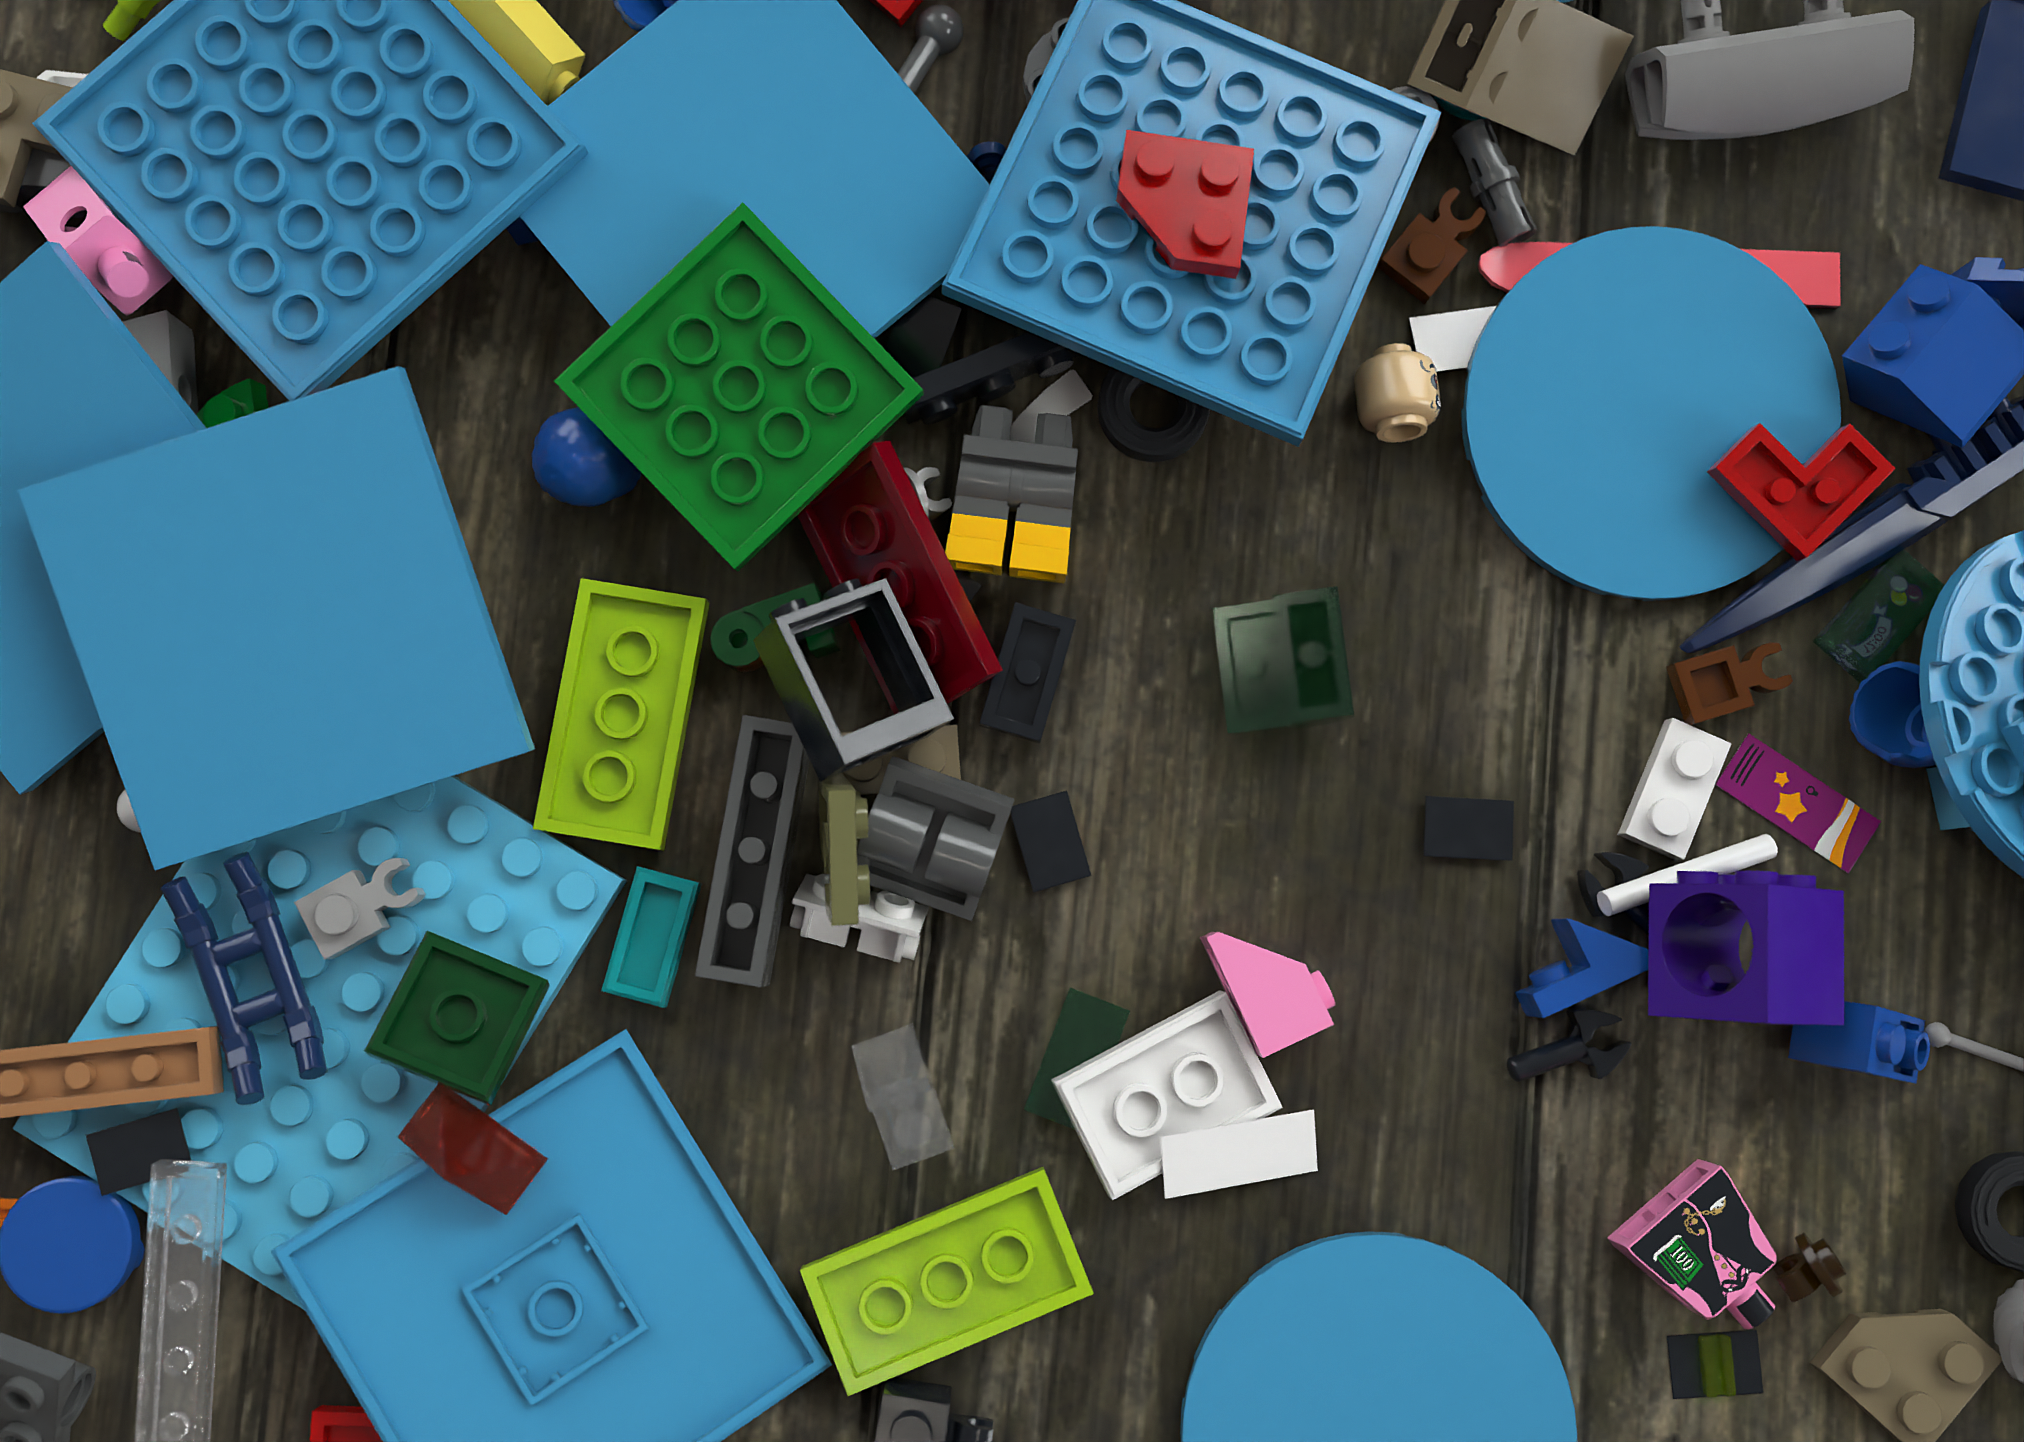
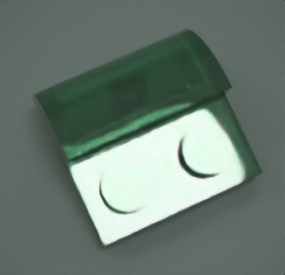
(1284, 662)

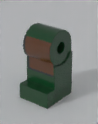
(735, 631)

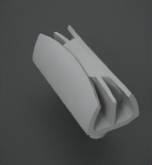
(1768, 78)

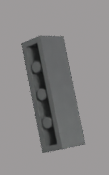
(754, 854)

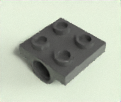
(933, 837)
(40, 1392)

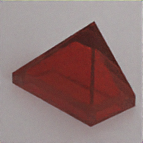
(472, 1149)

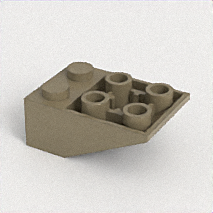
(1522, 65)

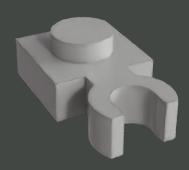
(351, 909)

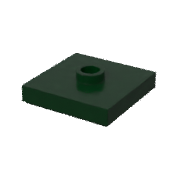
(458, 1018)

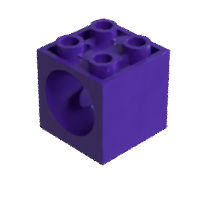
(1794, 960)

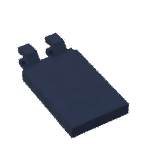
(1988, 120)

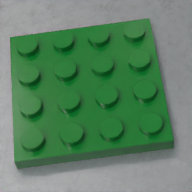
(739, 386)

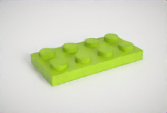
(621, 714)
(945, 1281)

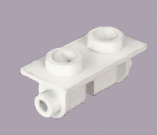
(887, 924)

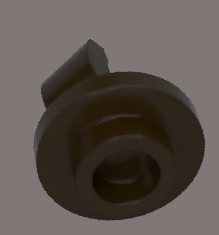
(1806, 1271)

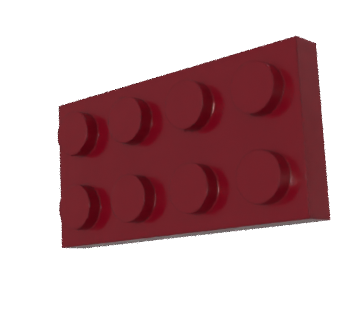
(876, 529)

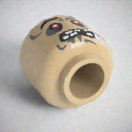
(1397, 393)

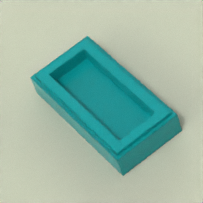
(651, 937)

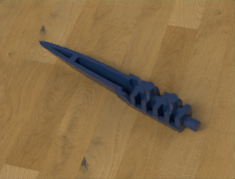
(1890, 523)

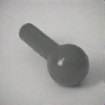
(938, 33)

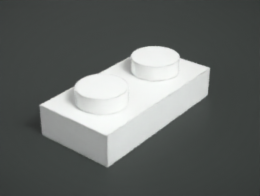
(1674, 789)

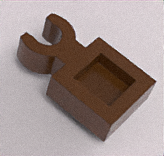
(1428, 250)
(1721, 683)

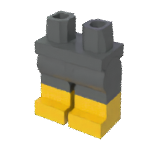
(1017, 478)

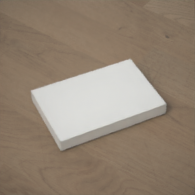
(1164, 1082)

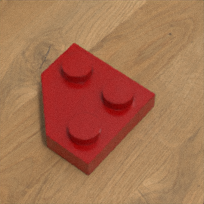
(1188, 199)

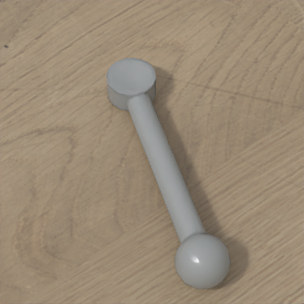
(1940, 1035)

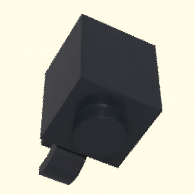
(921, 1414)

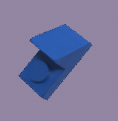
(1596, 962)

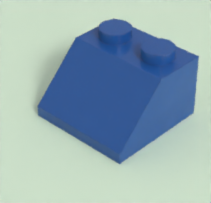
(1936, 357)

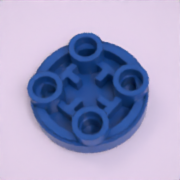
(69, 1245)

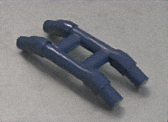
(211, 962)

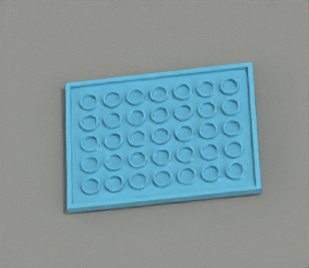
(335, 1136)

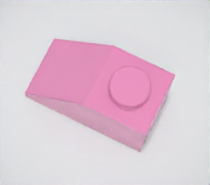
(1270, 993)

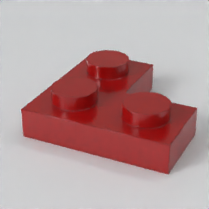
(1795, 500)

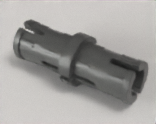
(1494, 182)

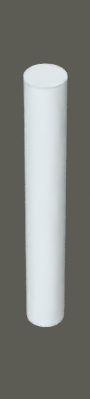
(1722, 861)

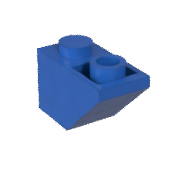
(1868, 1043)

